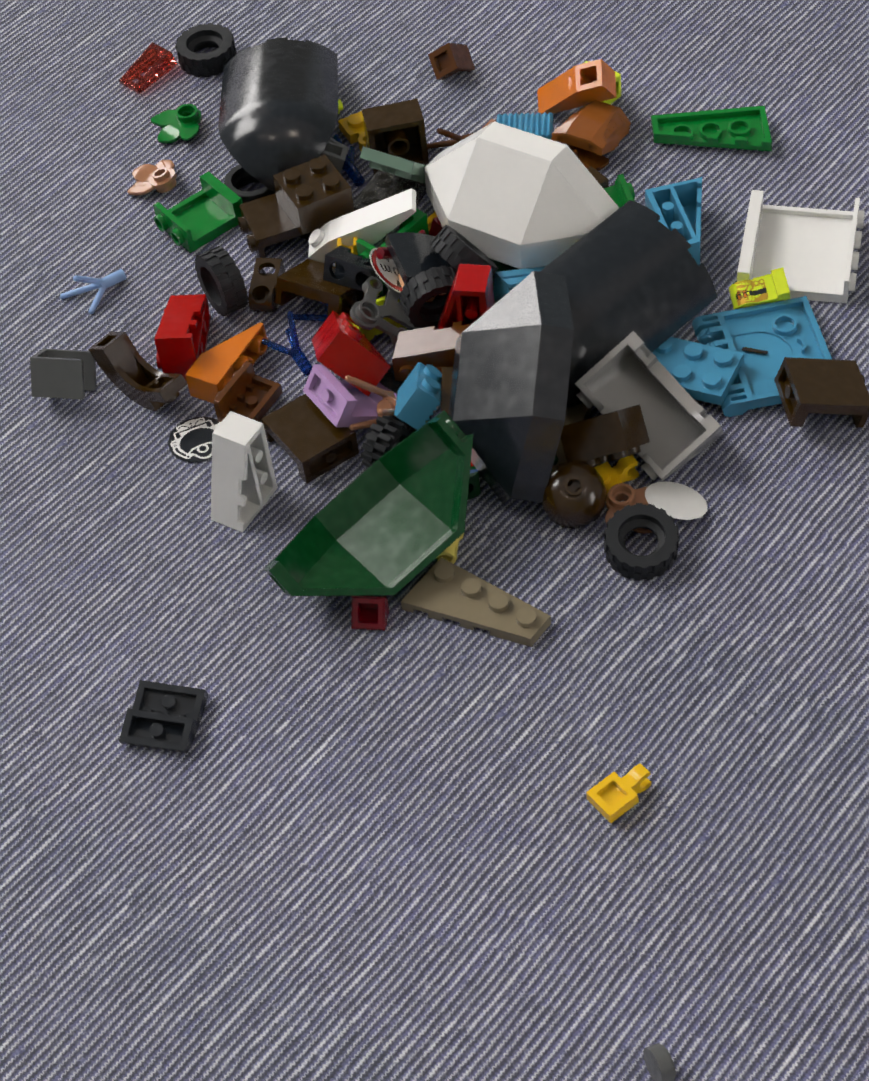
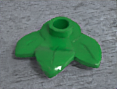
(178, 123)

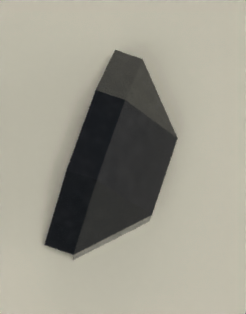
(515, 385)

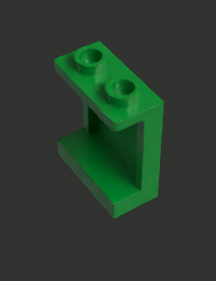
(201, 215)

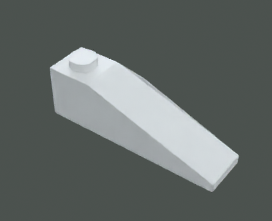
(367, 223)

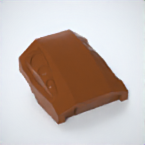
(594, 128)

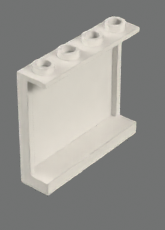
(808, 244)

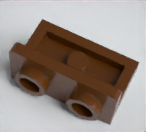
(247, 394)

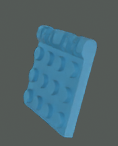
(778, 327)

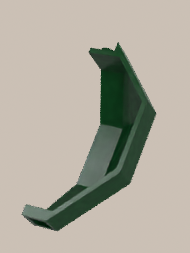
(385, 520)

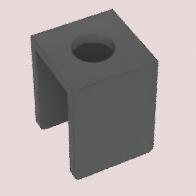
(62, 373)

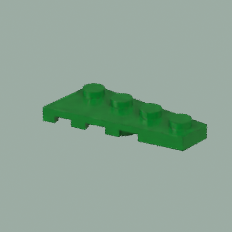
(722, 128)

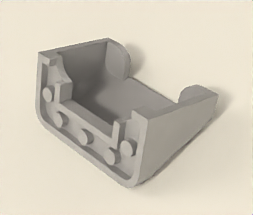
(673, 419)

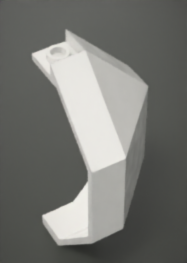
(516, 195)

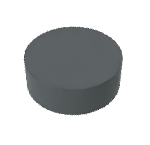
(659, 1063)

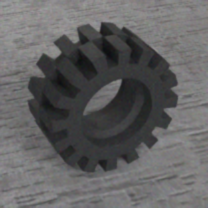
(383, 437)

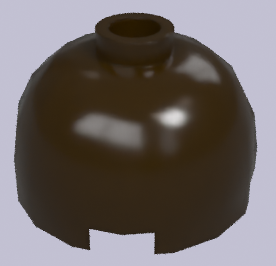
(566, 504)

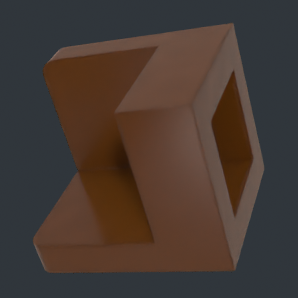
(450, 60)

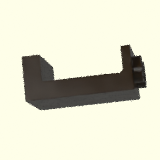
(265, 224)
(308, 281)
(822, 388)
(310, 437)

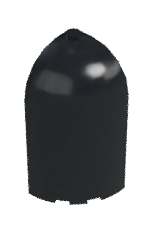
(278, 105)
(625, 280)

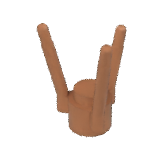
(385, 406)

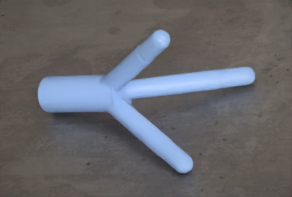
(95, 283)

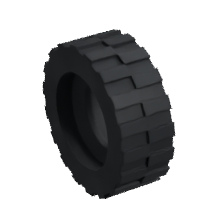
(201, 37)
(458, 250)
(221, 281)
(422, 288)
(641, 517)

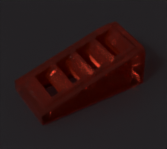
(158, 59)

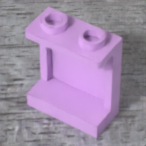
(339, 399)

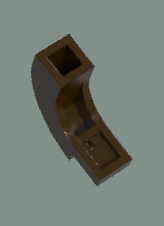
(133, 374)

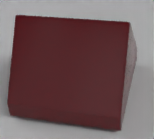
(369, 612)

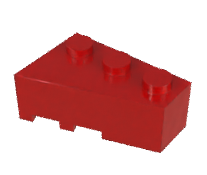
(469, 295)
(182, 333)
(347, 351)

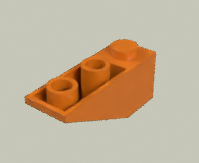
(578, 87)
(218, 364)

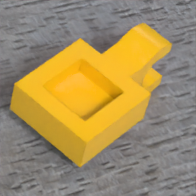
(620, 473)
(617, 795)

